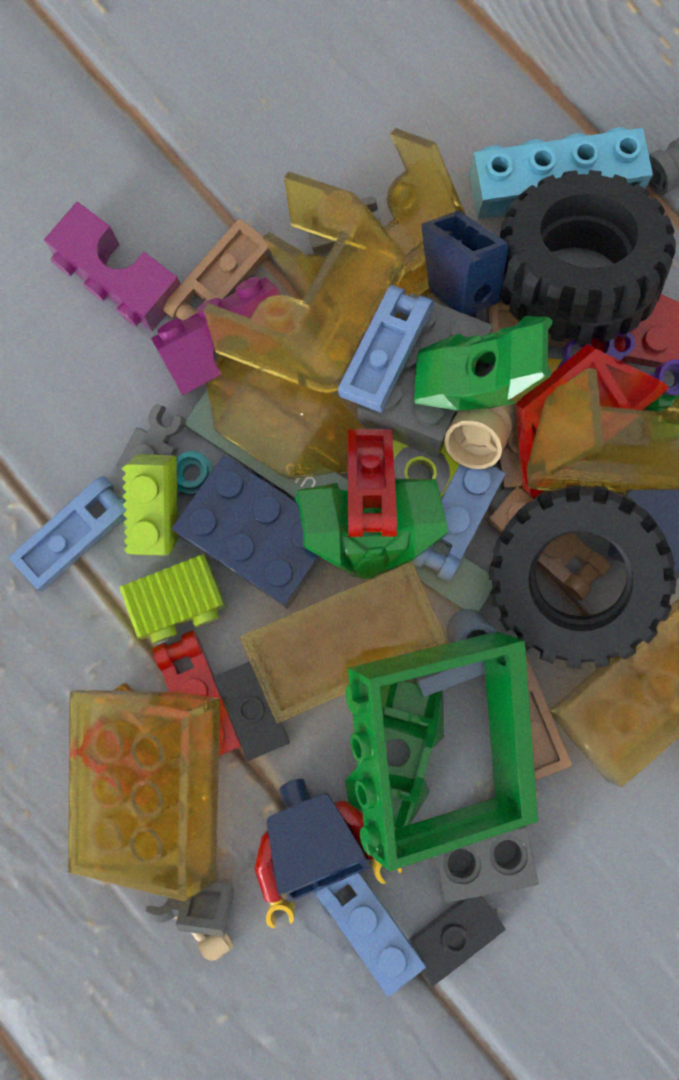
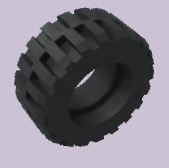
(591, 215)
(594, 636)

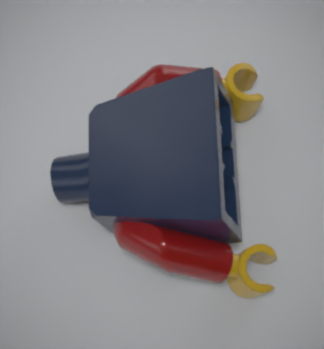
(309, 848)

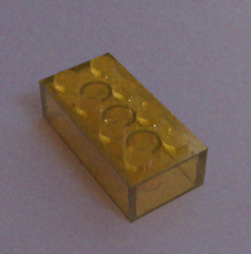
(308, 652)
(627, 709)

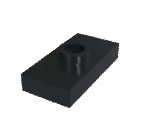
(250, 712)
(455, 937)

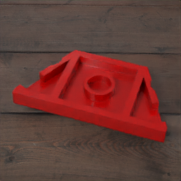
(618, 387)

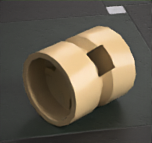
(479, 435)

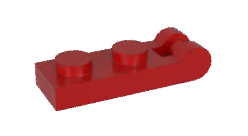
(371, 482)
(194, 681)

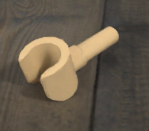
(213, 946)

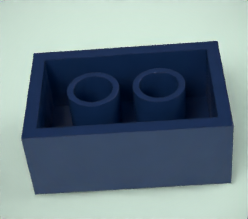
(249, 531)

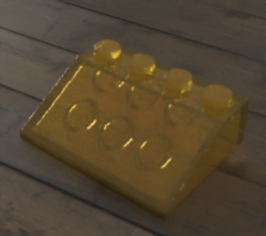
(144, 789)

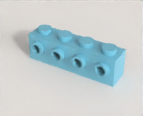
(504, 173)

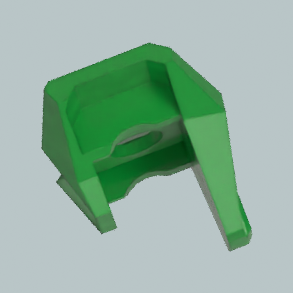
(448, 375)
(325, 527)
(421, 726)

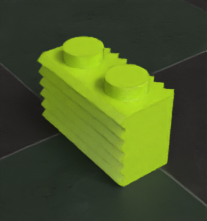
(150, 504)
(173, 599)

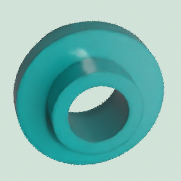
(192, 459)

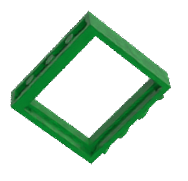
(510, 749)

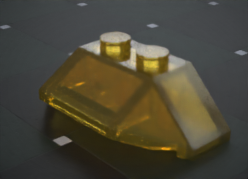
(280, 421)

